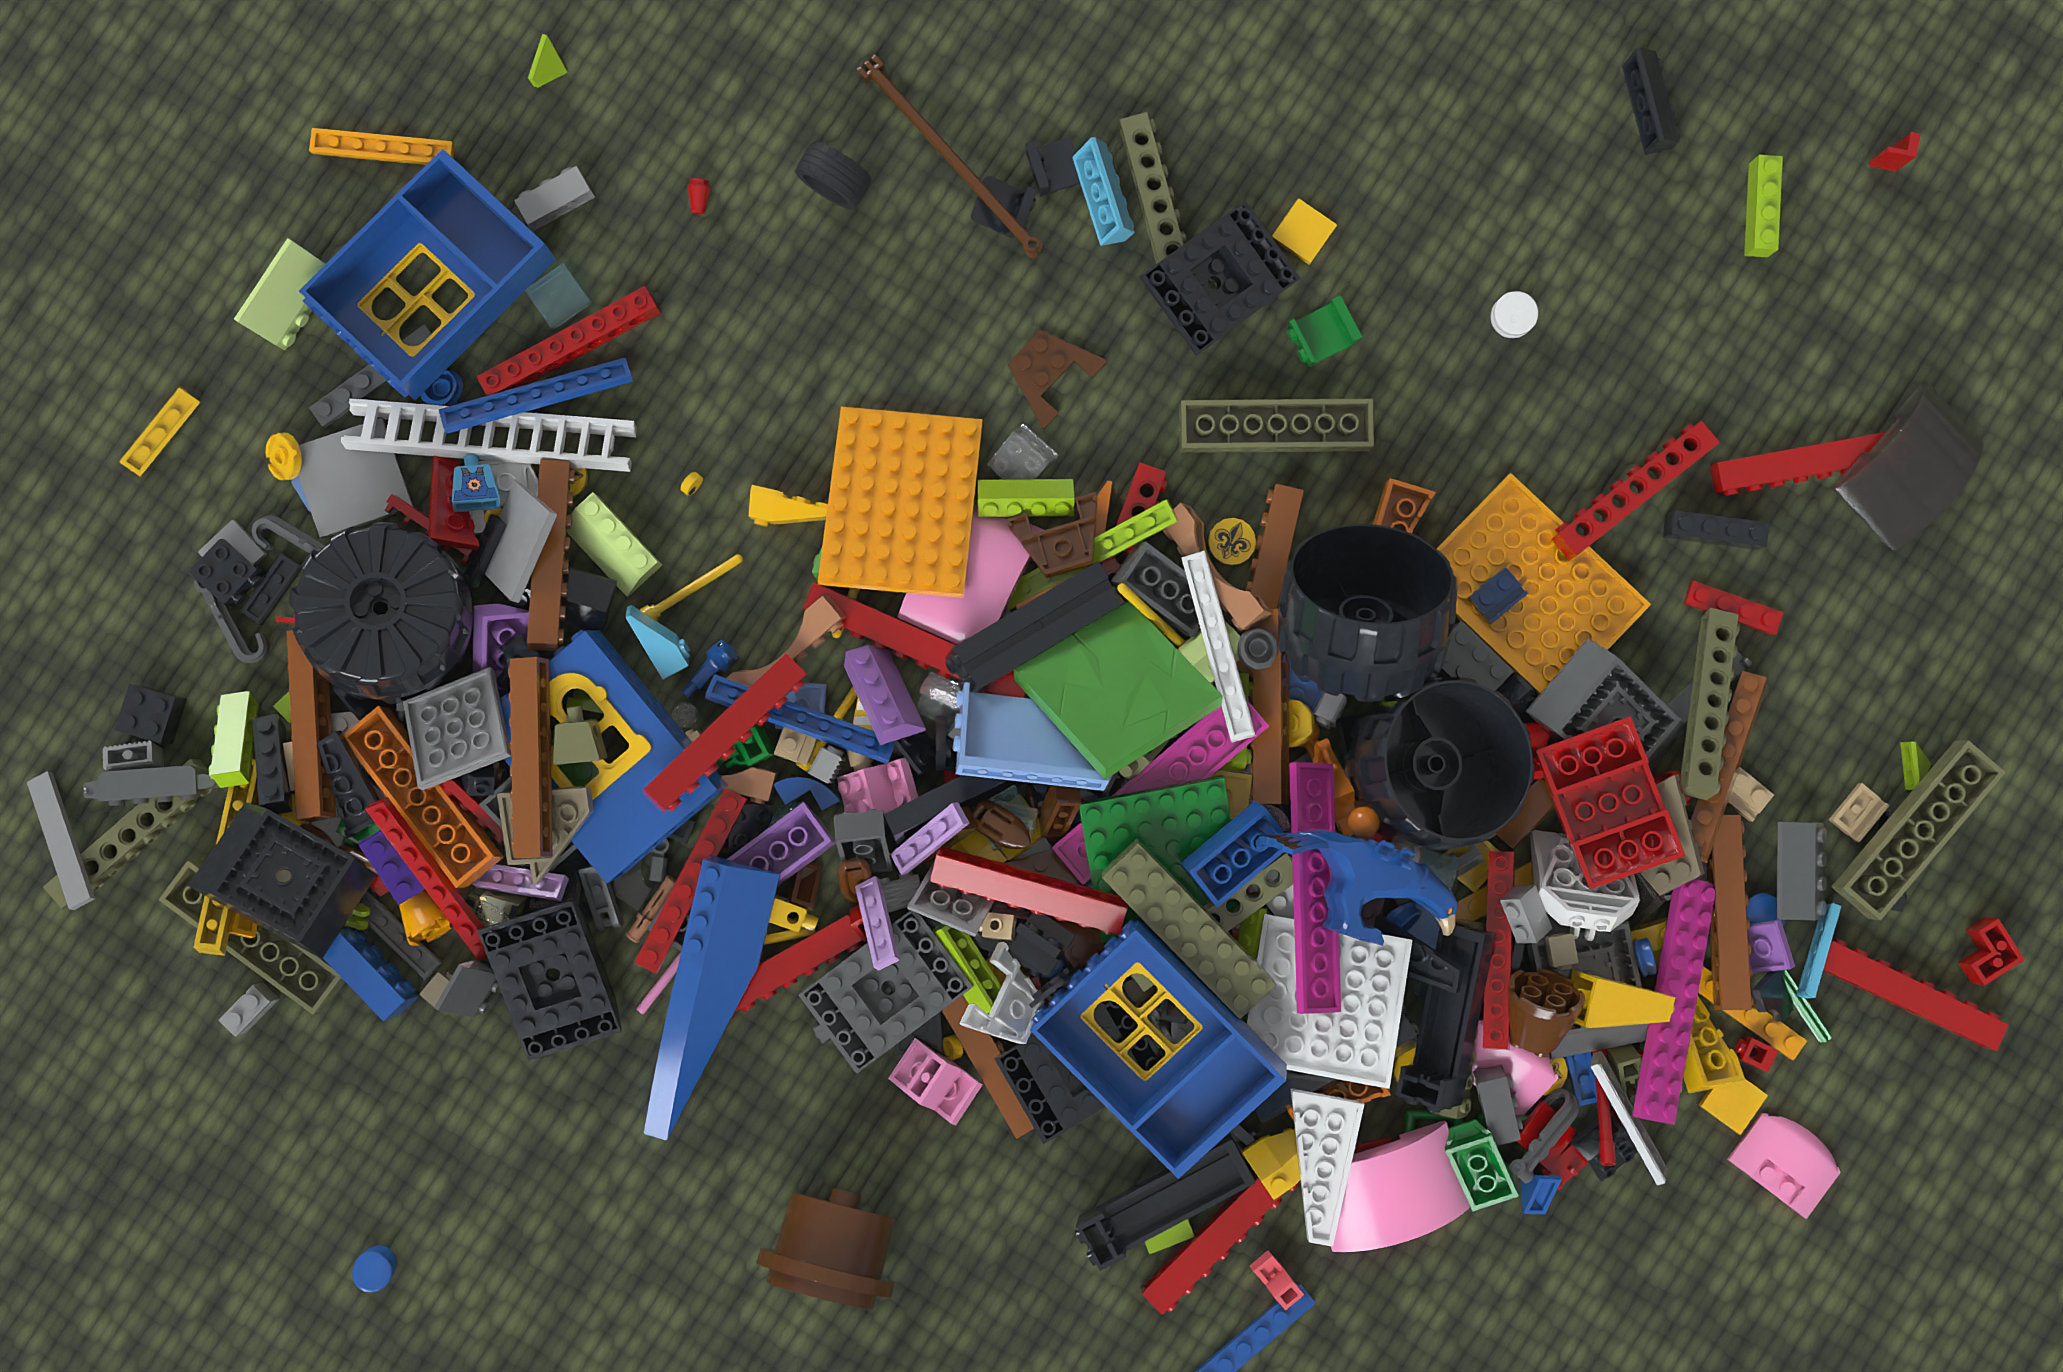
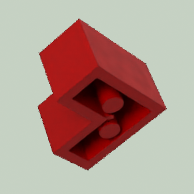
(1994, 954)

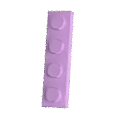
(929, 838)
(520, 882)
(877, 923)

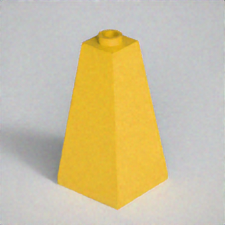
(1619, 1003)

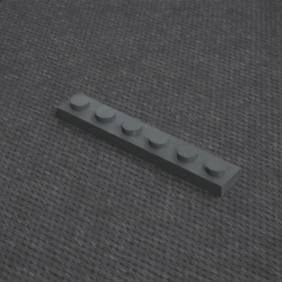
(358, 386)

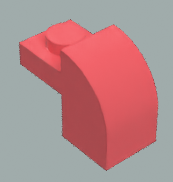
(1277, 1280)

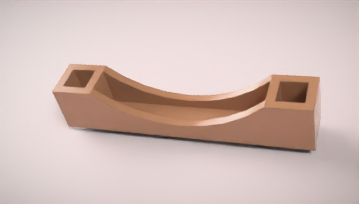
(1244, 606)
(817, 622)
(753, 782)

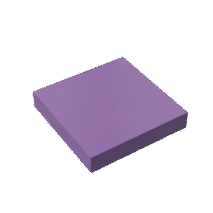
(1769, 947)

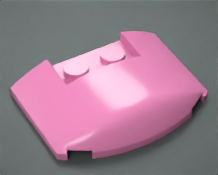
(1529, 1073)
(1786, 1162)

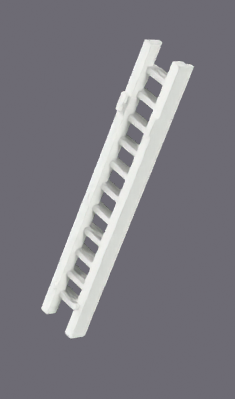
(538, 422)

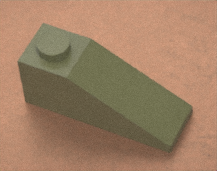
(1626, 1066)

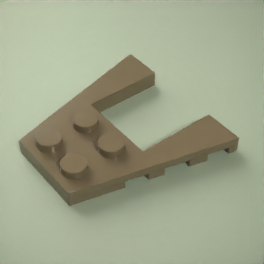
(1682, 870)

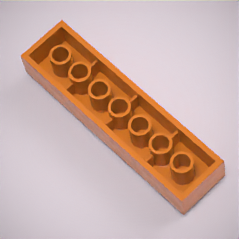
(436, 818)

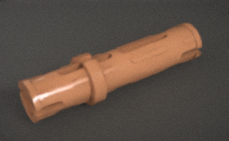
(648, 914)

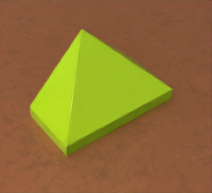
(546, 64)
(1914, 764)

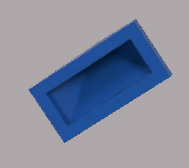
(1538, 1193)

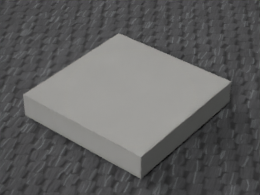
(239, 539)

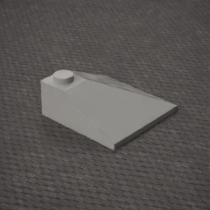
(950, 906)

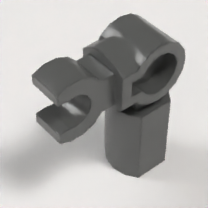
(660, 861)

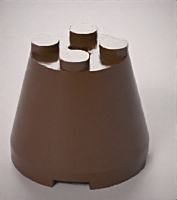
(1541, 1010)

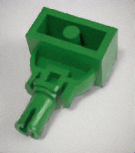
(753, 751)

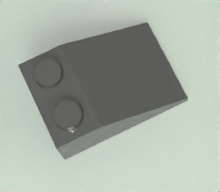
(469, 989)

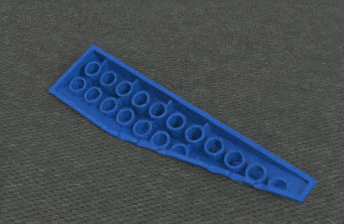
(712, 975)

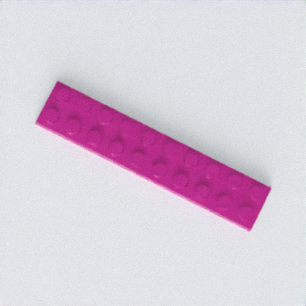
(1190, 758)
(1315, 946)
(1678, 977)

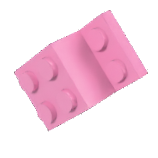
(878, 787)
(935, 1081)

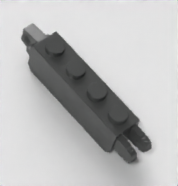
(149, 783)

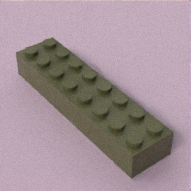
(1276, 425)
(1918, 829)
(1188, 928)
(283, 964)

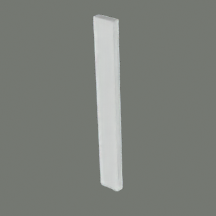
(1218, 646)

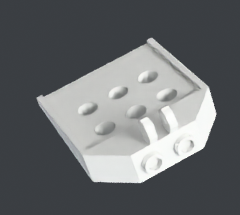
(1567, 893)

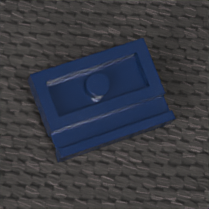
(1497, 595)

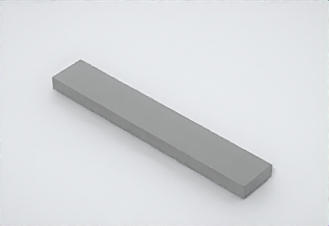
(60, 840)
(1632, 1124)

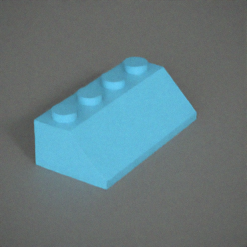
(1103, 192)

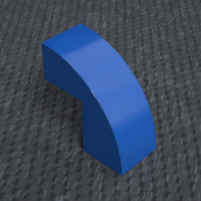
(794, 788)

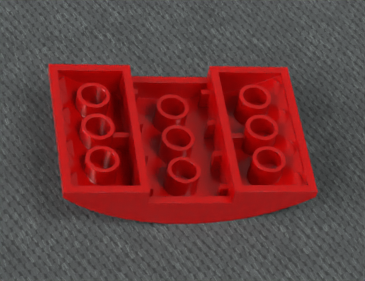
(1609, 803)

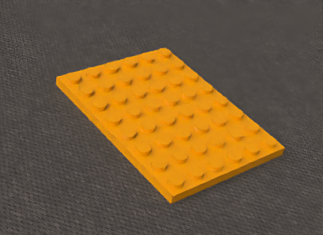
(901, 502)
(1564, 597)

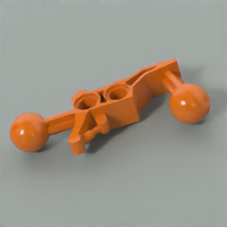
(1351, 821)

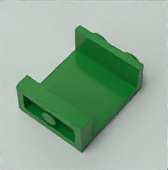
(1324, 332)

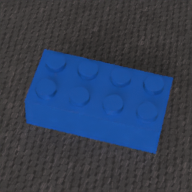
(1231, 855)
(370, 974)

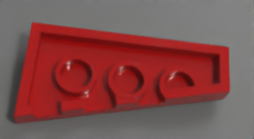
(445, 525)

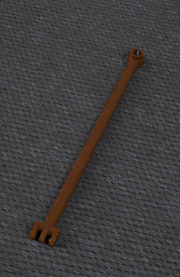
(875, 73)

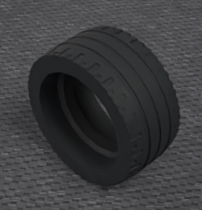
(833, 175)

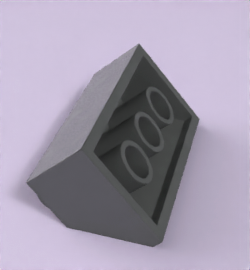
(1801, 871)

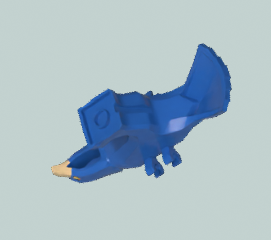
(1367, 872)

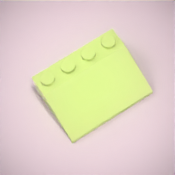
(275, 304)

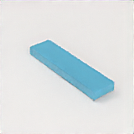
(1818, 952)

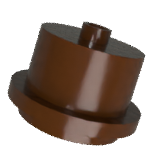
(831, 1250)

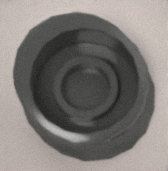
(1257, 648)

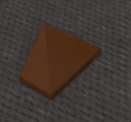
(804, 886)

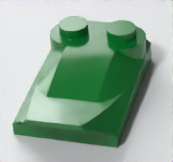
(1479, 1165)

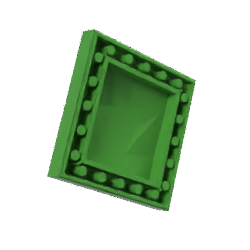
(1117, 689)

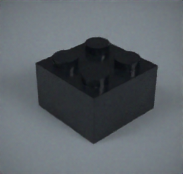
(150, 714)

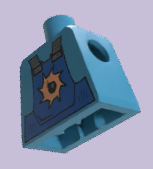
(474, 486)

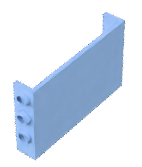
(1016, 743)

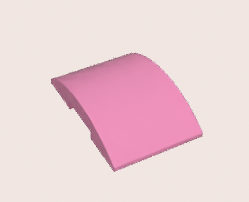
(992, 577)
(1399, 1192)

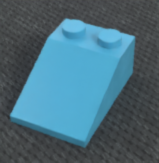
(661, 644)

